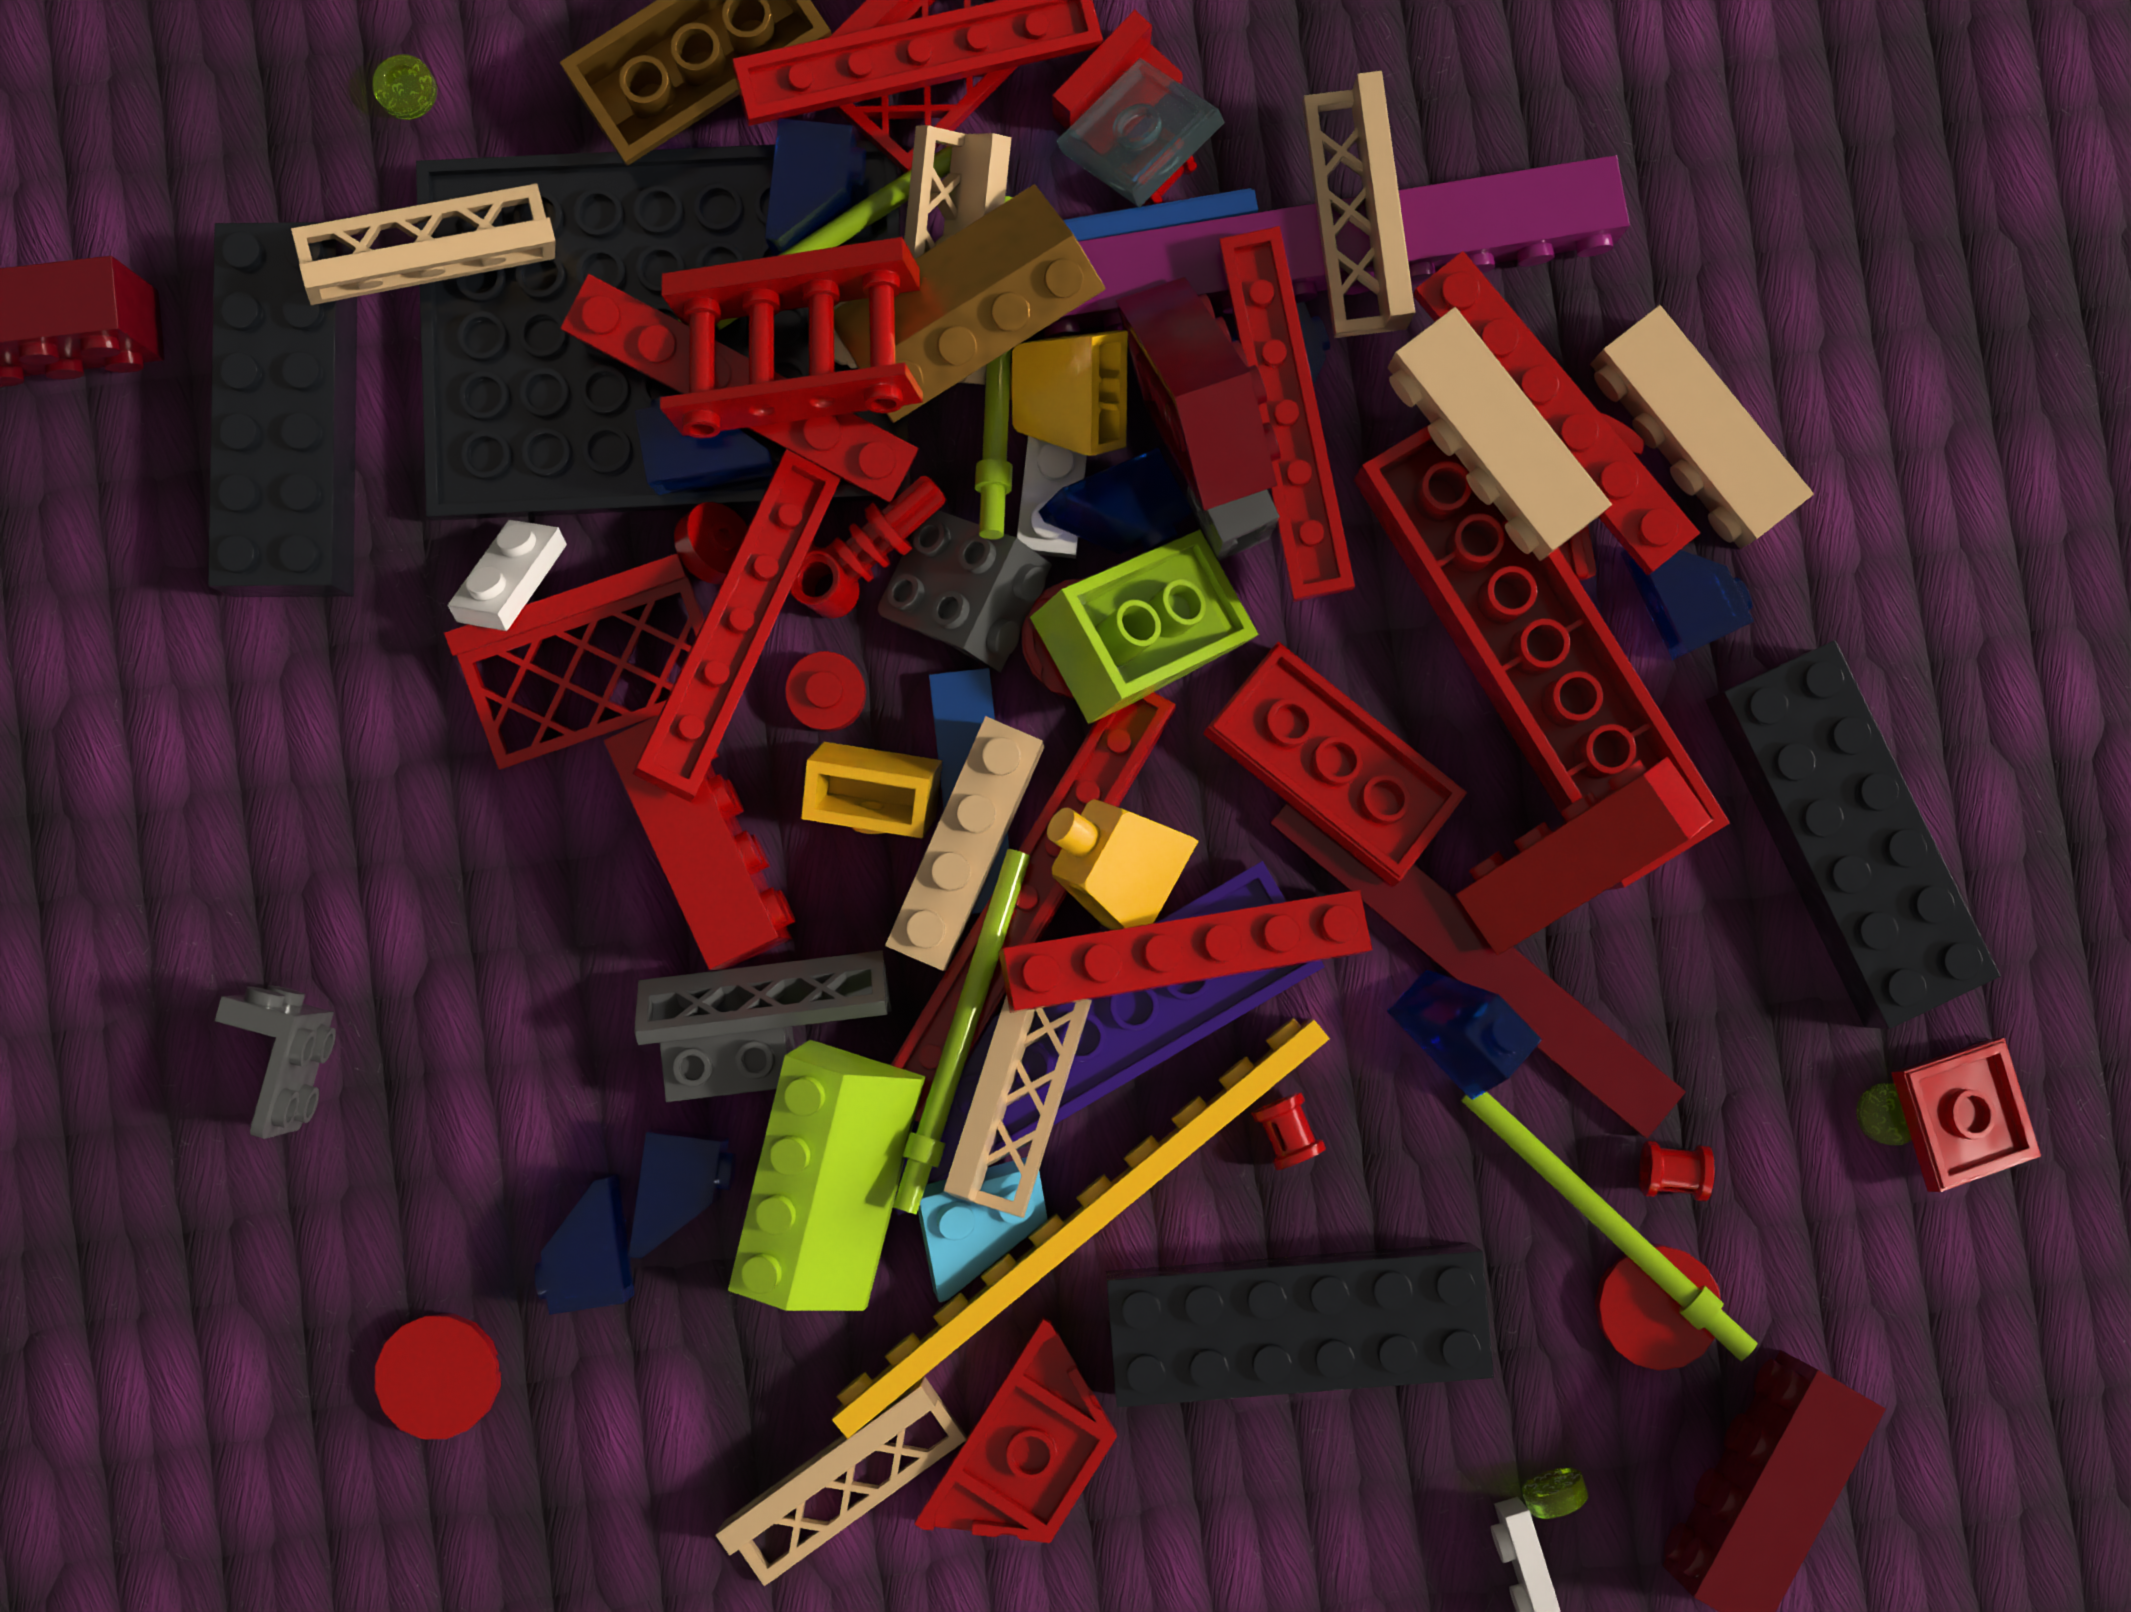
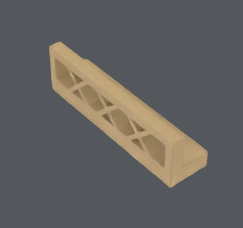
(965, 195)
(1381, 201)
(427, 258)
(995, 1094)
(823, 1471)

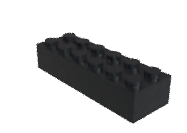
(280, 421)
(1852, 838)
(1299, 1324)

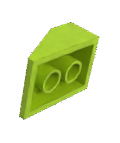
(1142, 625)

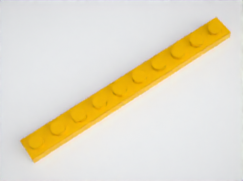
(1058, 1238)

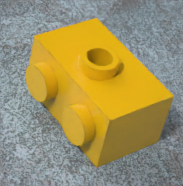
(871, 790)

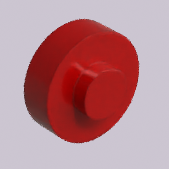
(708, 540)
(825, 691)

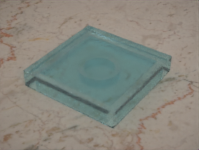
(1140, 132)

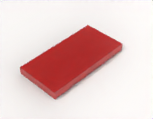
(1335, 764)

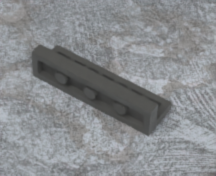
(762, 997)

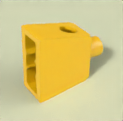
(1072, 391)
(1117, 862)

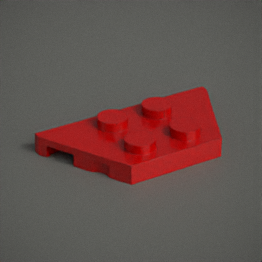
(1026, 1450)

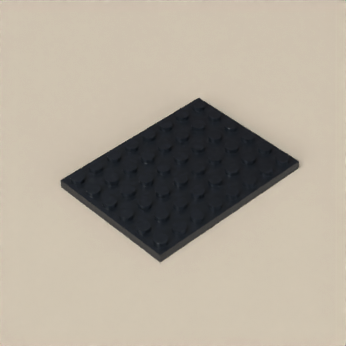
(545, 422)

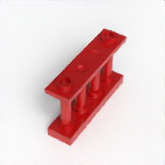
(783, 283)

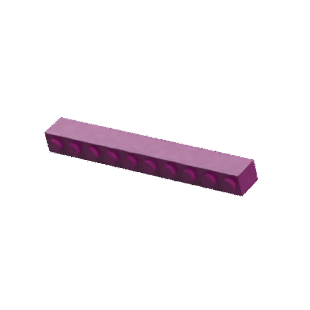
(1488, 217)

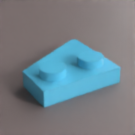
(969, 1237)

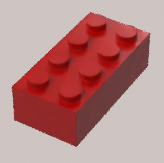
(707, 859)

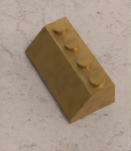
(676, 64)
(980, 295)

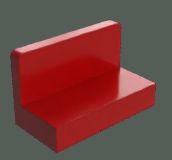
(1106, 65)

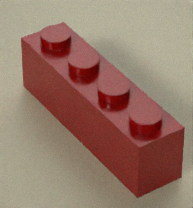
(1583, 856)

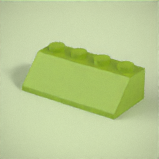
(825, 1180)

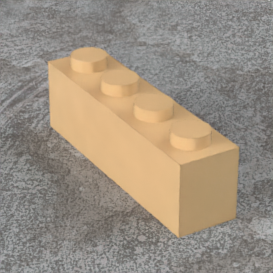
(1699, 429)
(1496, 435)
(965, 844)

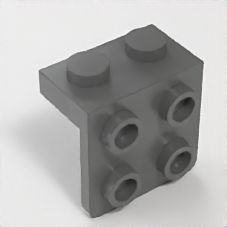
(965, 588)
(299, 1047)

